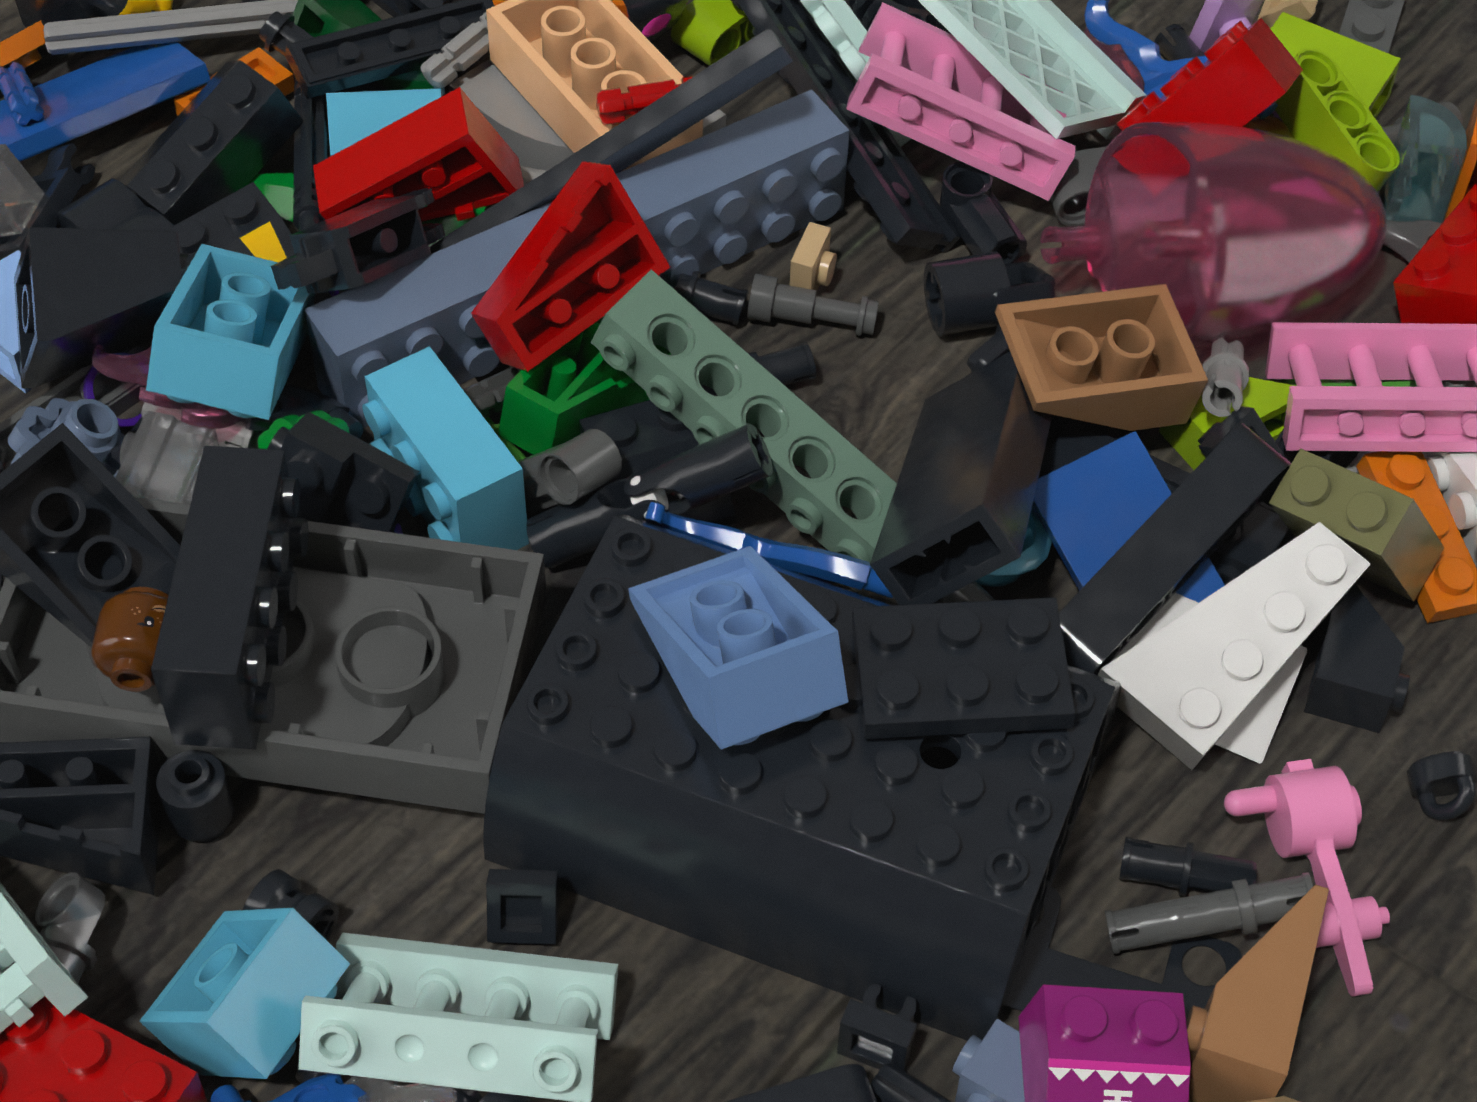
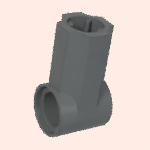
(570, 470)

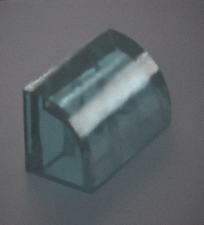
(1431, 156)

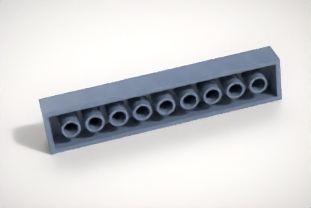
(698, 201)

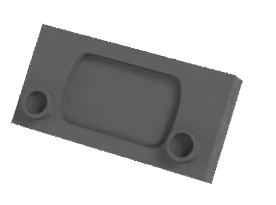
(386, 680)

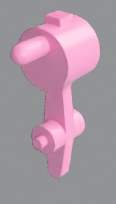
(1313, 816)

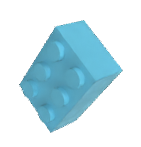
(228, 335)
(466, 476)

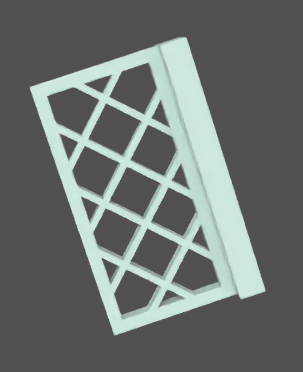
(1050, 54)

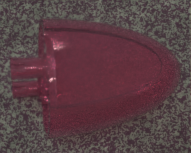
(1227, 219)

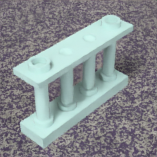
(462, 1018)

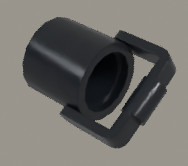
(967, 289)

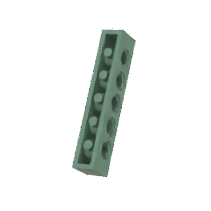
(747, 394)

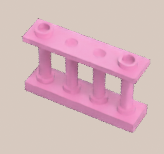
(946, 99)
(1369, 413)

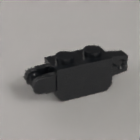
(359, 244)

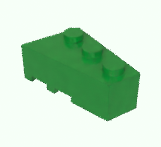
(569, 385)

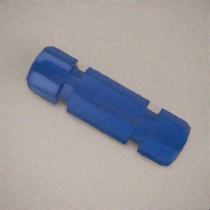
(20, 94)

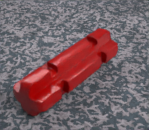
(614, 105)

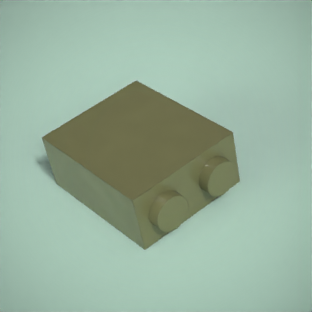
(1365, 515)

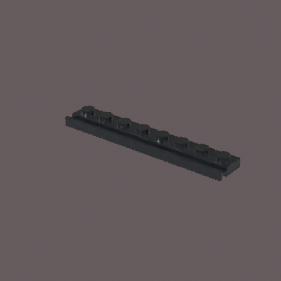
(874, 157)

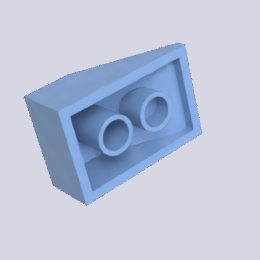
(742, 646)

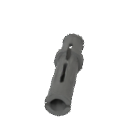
(1205, 913)

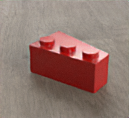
(568, 269)

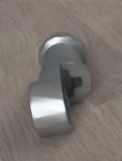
(68, 919)

